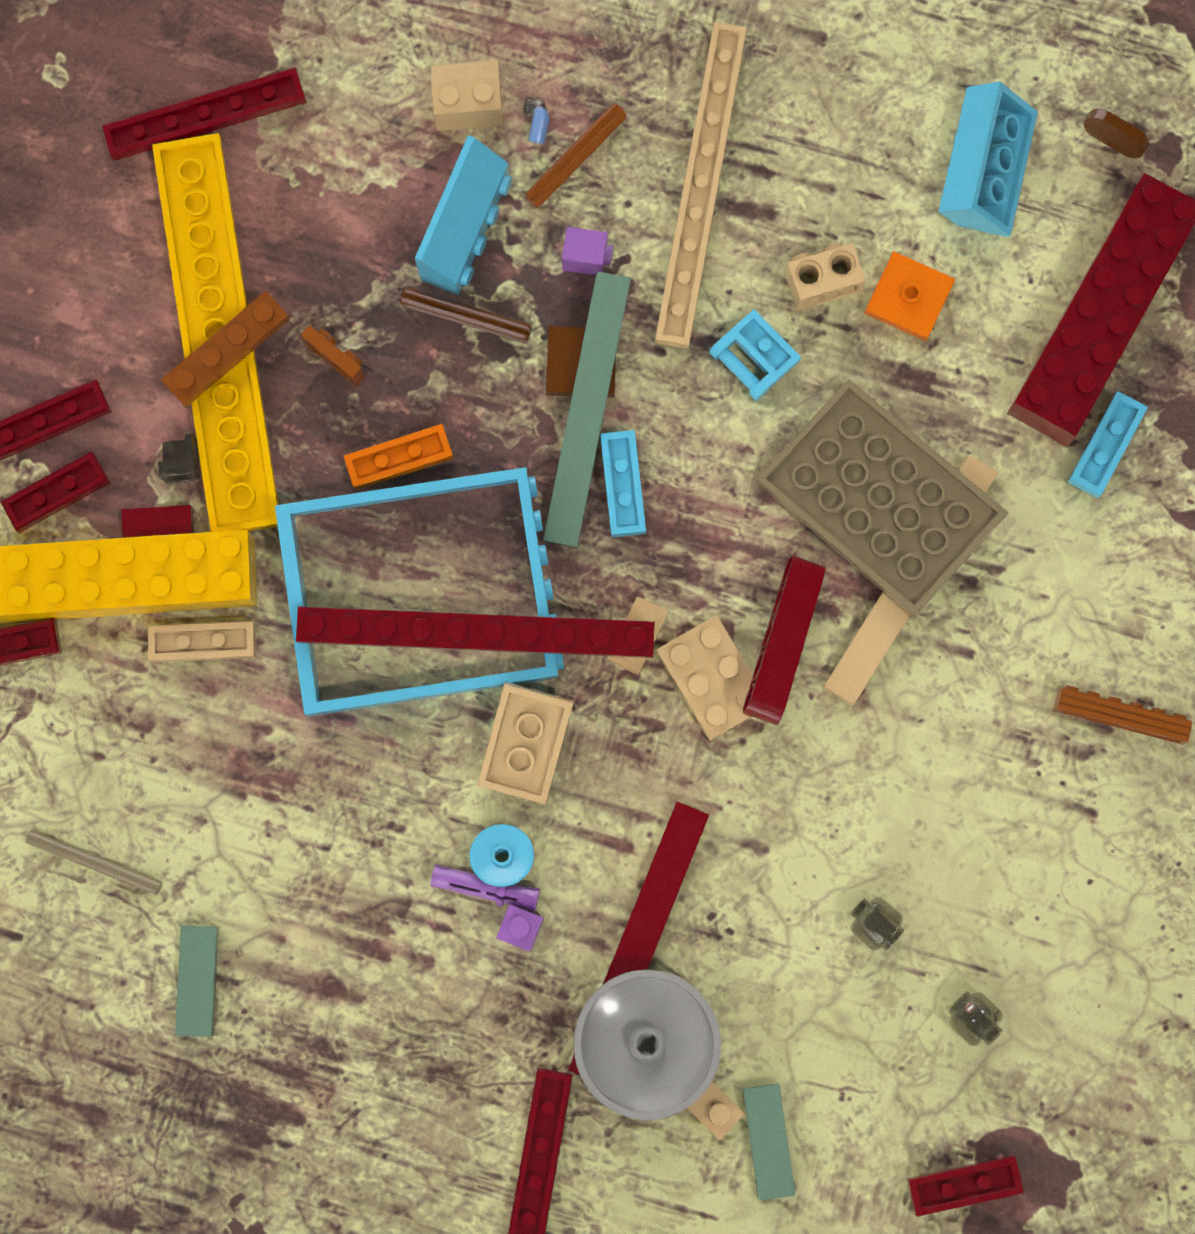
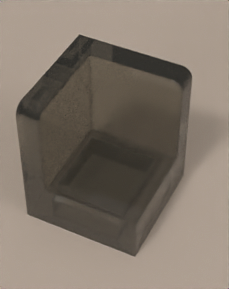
(180, 460)

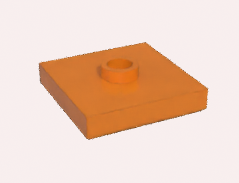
(909, 296)

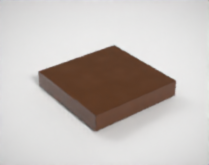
(563, 360)

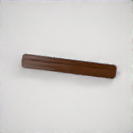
(465, 315)

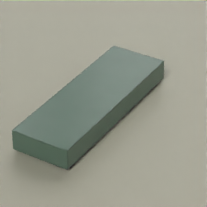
(197, 981)
(768, 1142)

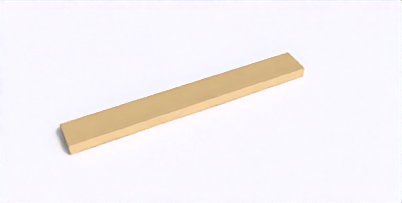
(885, 621)

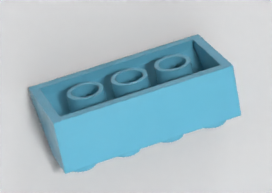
(988, 159)
(463, 217)

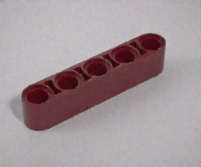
(784, 640)

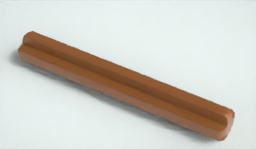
(575, 155)

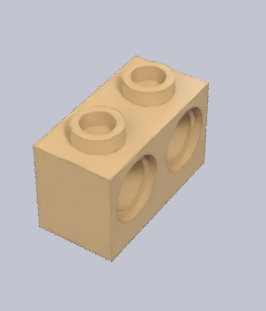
(828, 284)

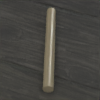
(94, 862)

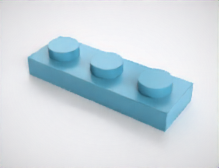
(1107, 444)
(623, 483)

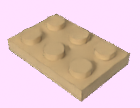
(709, 676)
(525, 743)

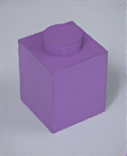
(586, 251)
(520, 928)

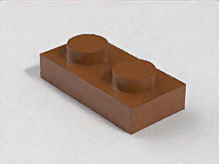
(324, 346)

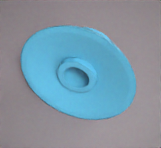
(498, 840)

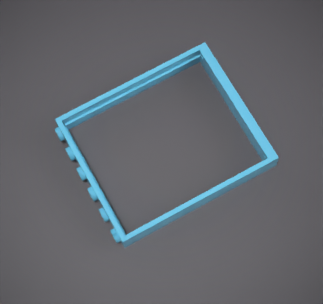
(297, 596)

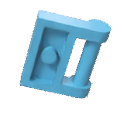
(763, 346)

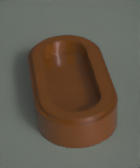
(1116, 133)

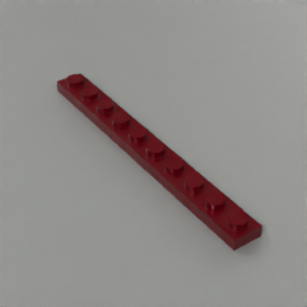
(475, 632)

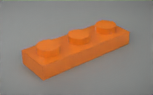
(398, 457)

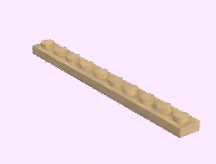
(700, 186)

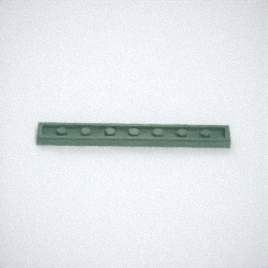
(587, 410)

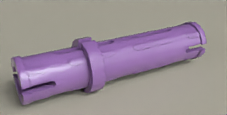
(470, 884)

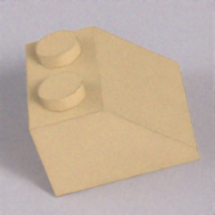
(466, 95)

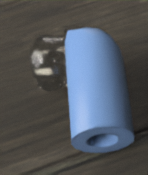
(540, 120)

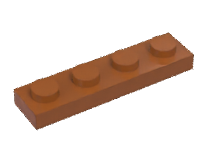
(225, 349)

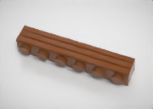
(1123, 716)

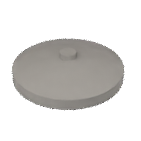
(647, 1044)

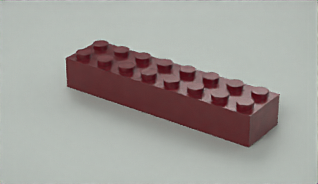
(1105, 310)

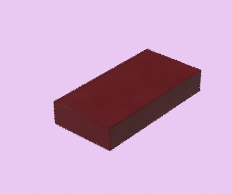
(157, 521)

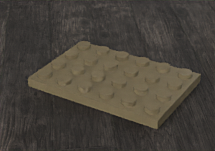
(881, 498)

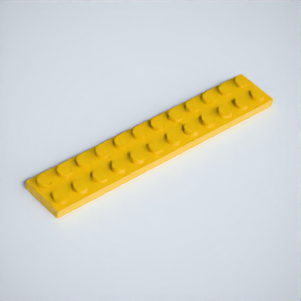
(207, 296)

